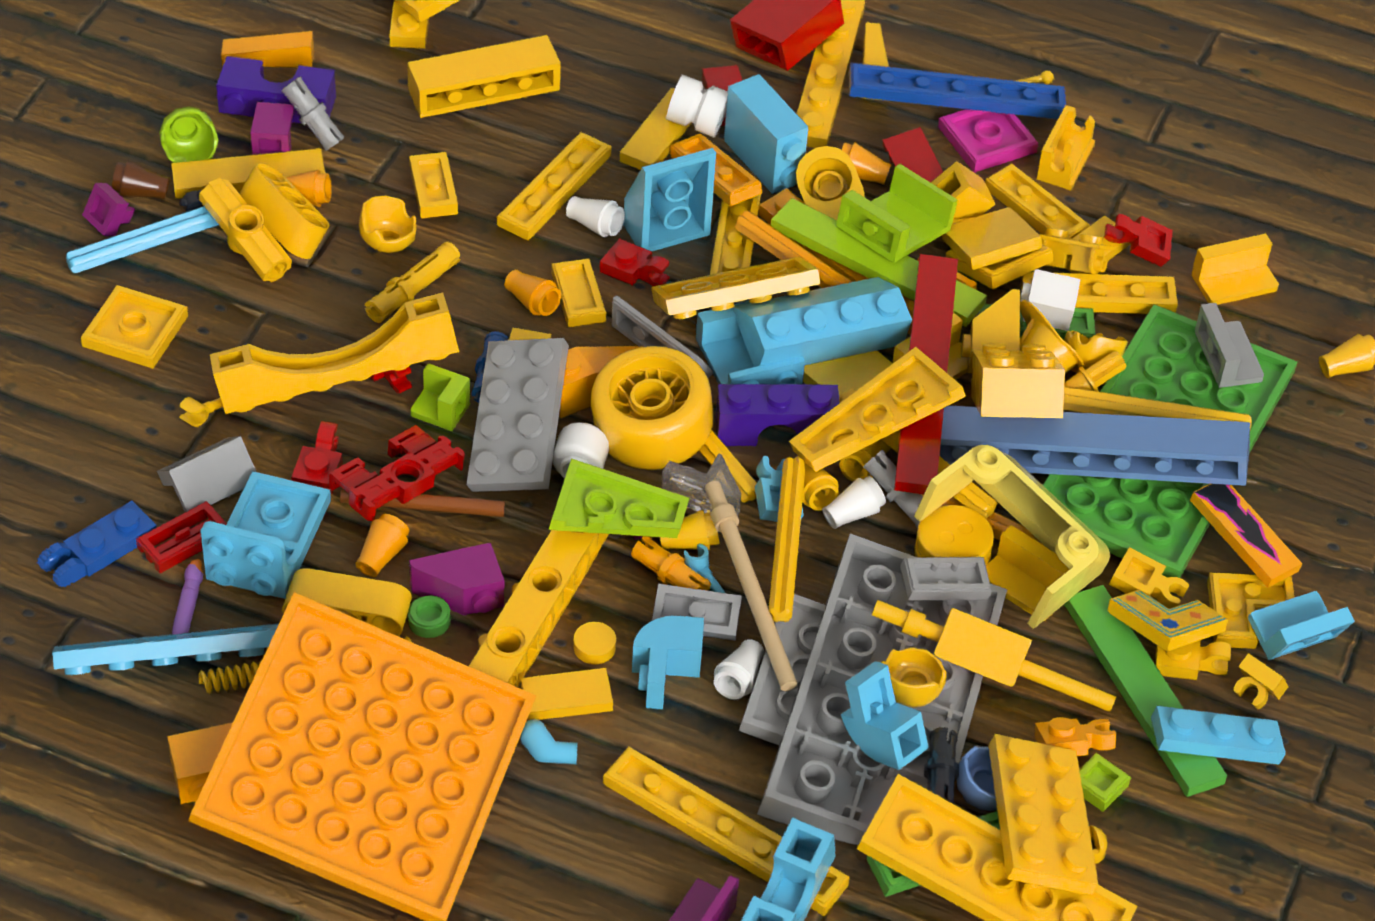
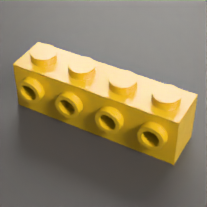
(483, 76)

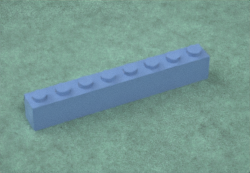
(1107, 445)

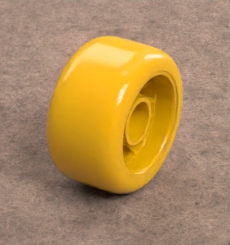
(652, 407)

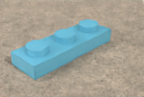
(1218, 735)

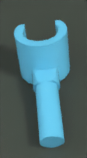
(701, 566)

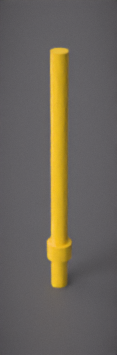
(916, 624)

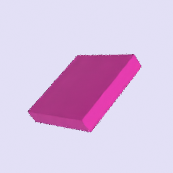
(987, 137)

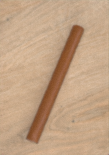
(446, 504)

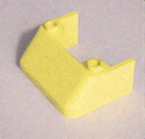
(1035, 509)

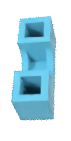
(796, 876)

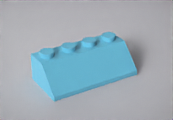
(825, 323)

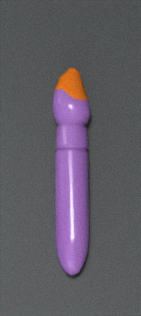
(193, 578)

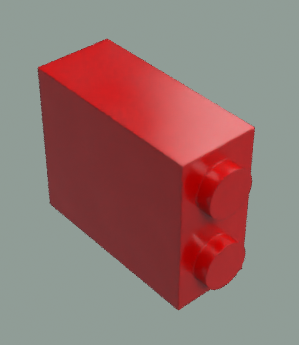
(785, 29)

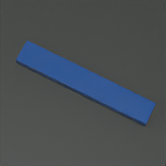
(956, 91)

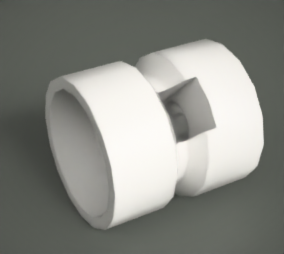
(698, 106)

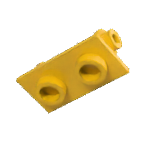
(1086, 252)

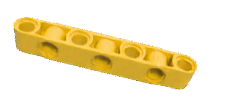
(537, 604)

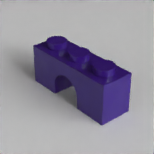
(243, 85)
(750, 408)

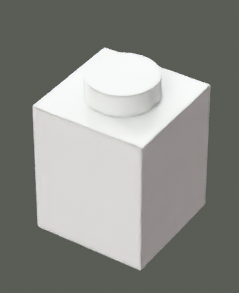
(1053, 296)

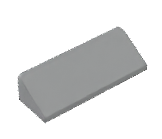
(645, 332)

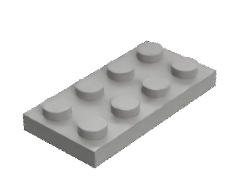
(518, 415)

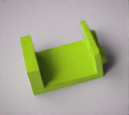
(901, 218)

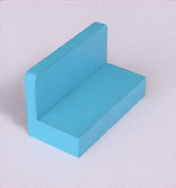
(1297, 624)

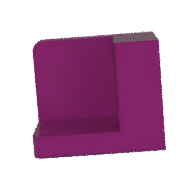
(271, 128)

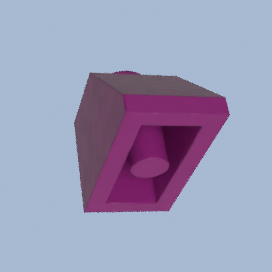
(463, 578)

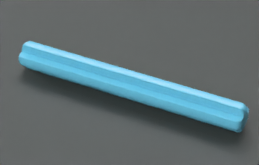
(139, 239)

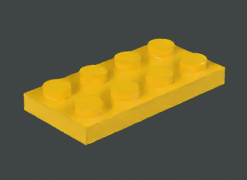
(725, 288)
(1042, 815)

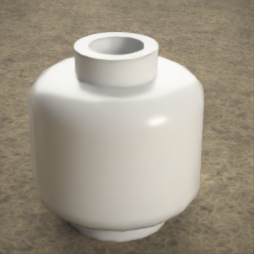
(582, 443)

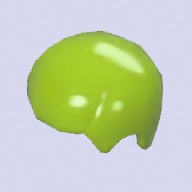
(188, 135)

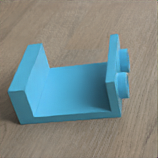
(729, 358)

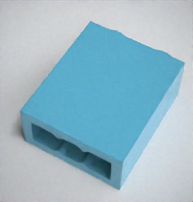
(765, 132)

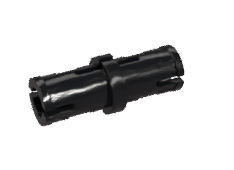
(942, 766)

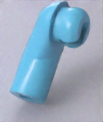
(544, 747)

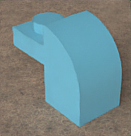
(666, 648)
(879, 724)

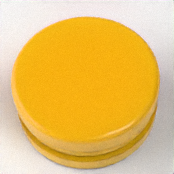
(954, 533)

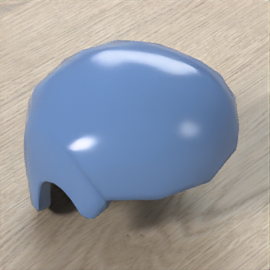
(976, 779)

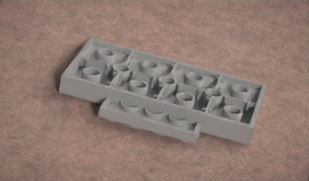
(818, 766)

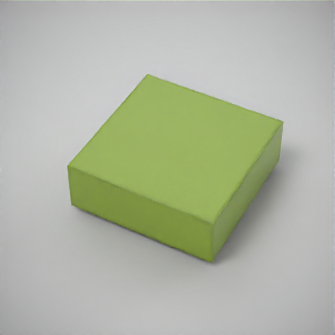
(1102, 781)

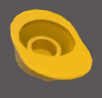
(825, 177)
(1042, 333)

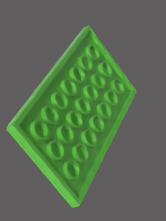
(1152, 514)

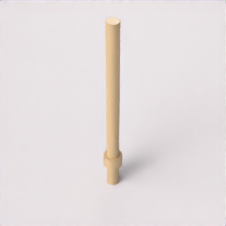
(726, 522)

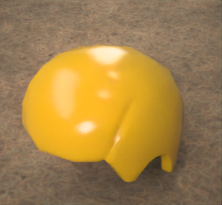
(386, 224)
(1094, 348)
(915, 676)

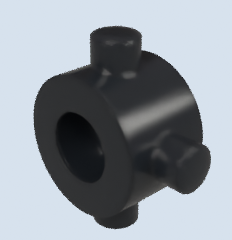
(191, 200)

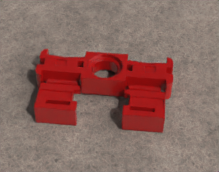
(422, 459)

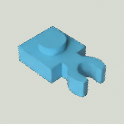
(768, 490)

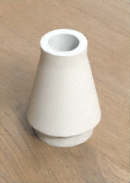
(598, 215)
(857, 501)
(738, 672)

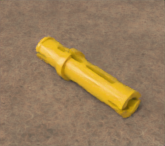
(405, 287)

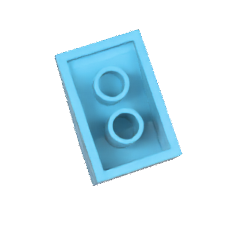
(671, 201)

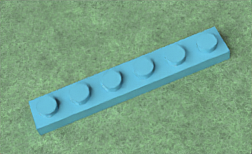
(163, 649)

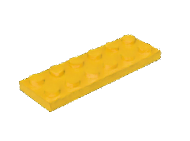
(966, 864)

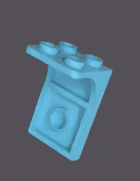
(264, 535)

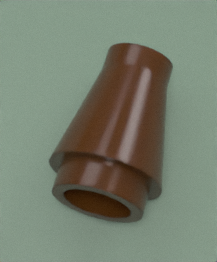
(138, 181)

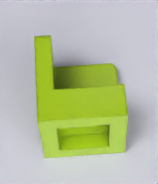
(443, 397)

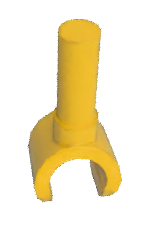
(197, 412)

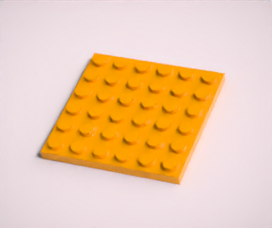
(364, 759)

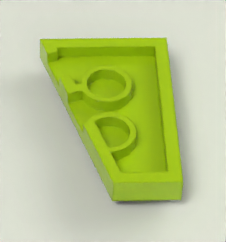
(615, 504)

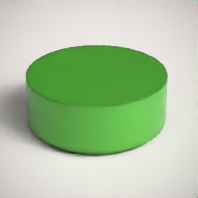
(429, 616)

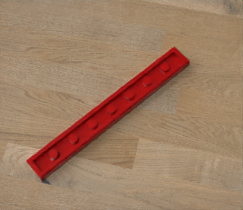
(932, 335)

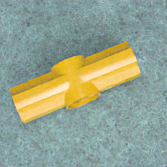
(256, 242)

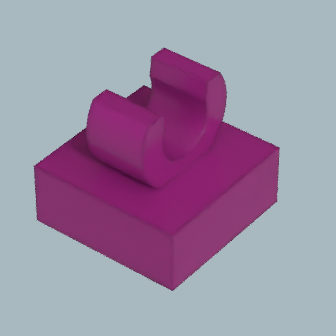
(107, 209)

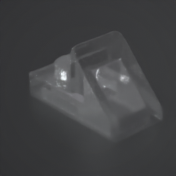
(691, 484)

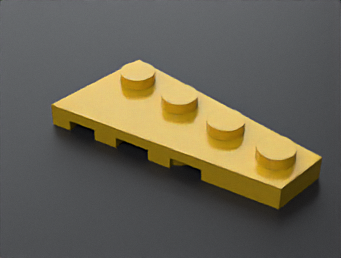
(882, 406)

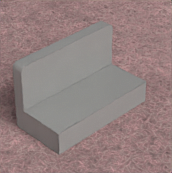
(1226, 348)
(209, 473)

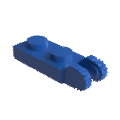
(96, 545)

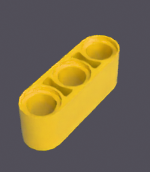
(285, 210)
(366, 599)

